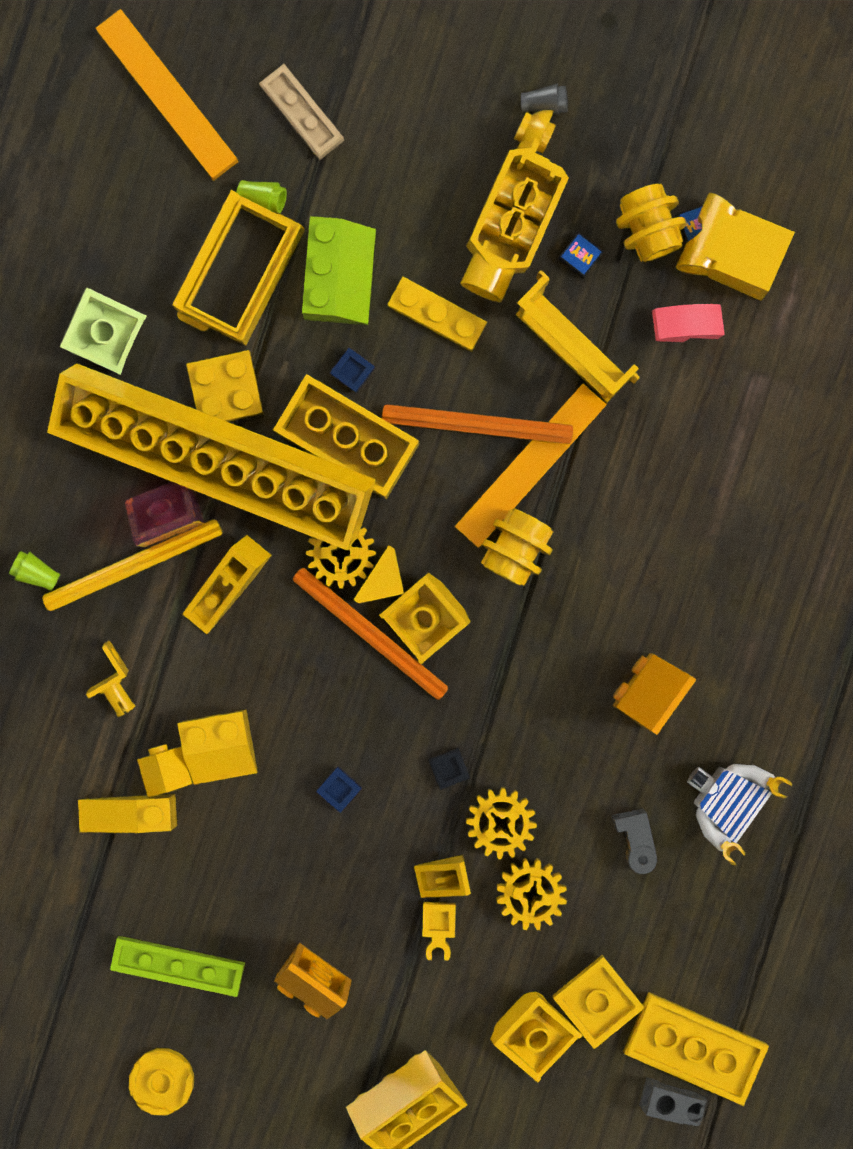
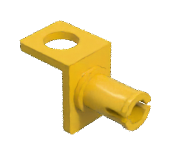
(111, 686)

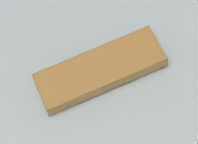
(301, 111)

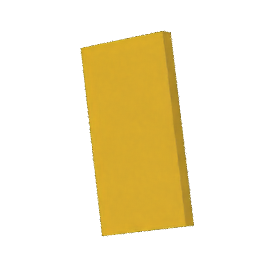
(696, 1049)

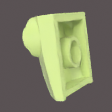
(102, 331)

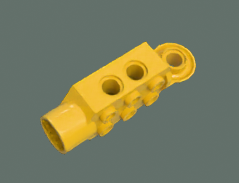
(515, 211)

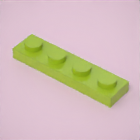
(177, 966)

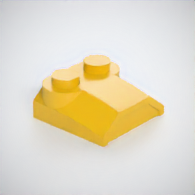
(426, 617)
(534, 1034)

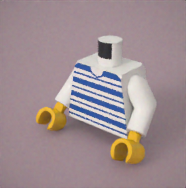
(731, 802)

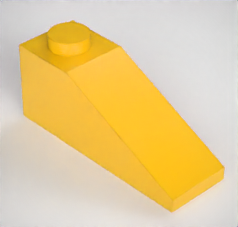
(226, 583)
(128, 814)

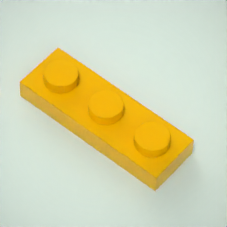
(437, 314)

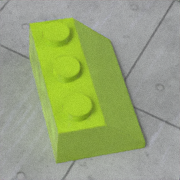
(338, 271)

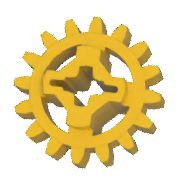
(341, 574)
(490, 833)
(545, 897)

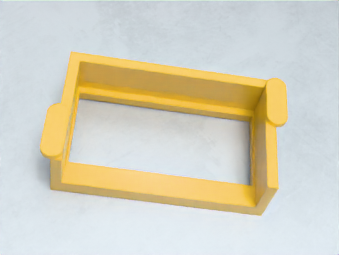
(207, 254)
(570, 343)

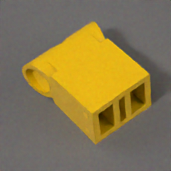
(735, 248)

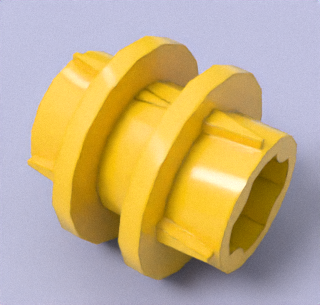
(651, 223)
(517, 547)

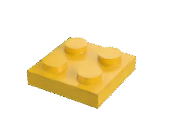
(226, 386)
(598, 1001)

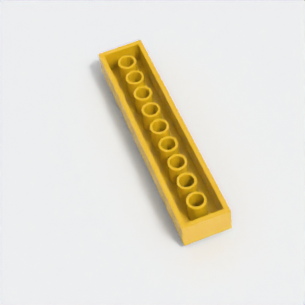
(210, 456)

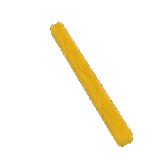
(132, 565)

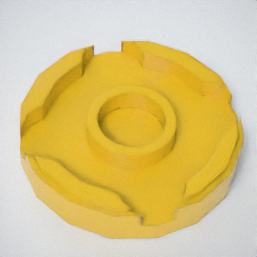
(161, 1081)

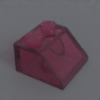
(162, 513)

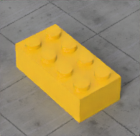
(346, 434)

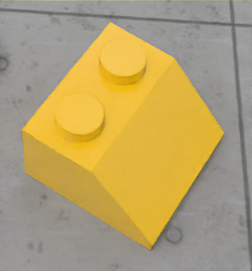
(218, 747)

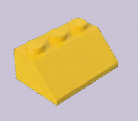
(406, 1104)

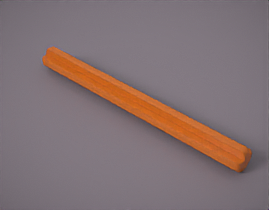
(478, 424)
(370, 633)

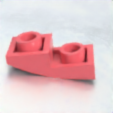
(688, 322)

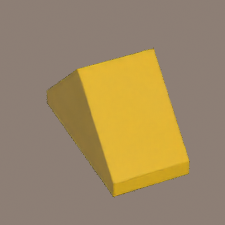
(383, 580)
(443, 878)

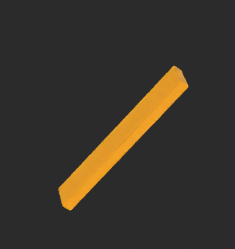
(167, 95)
(528, 468)

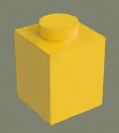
(164, 770)

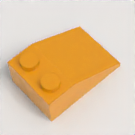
(652, 692)
(313, 982)

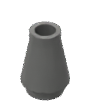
(546, 98)

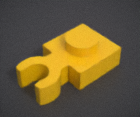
(438, 924)

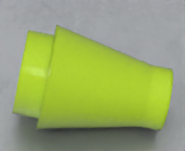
(265, 194)
(33, 571)

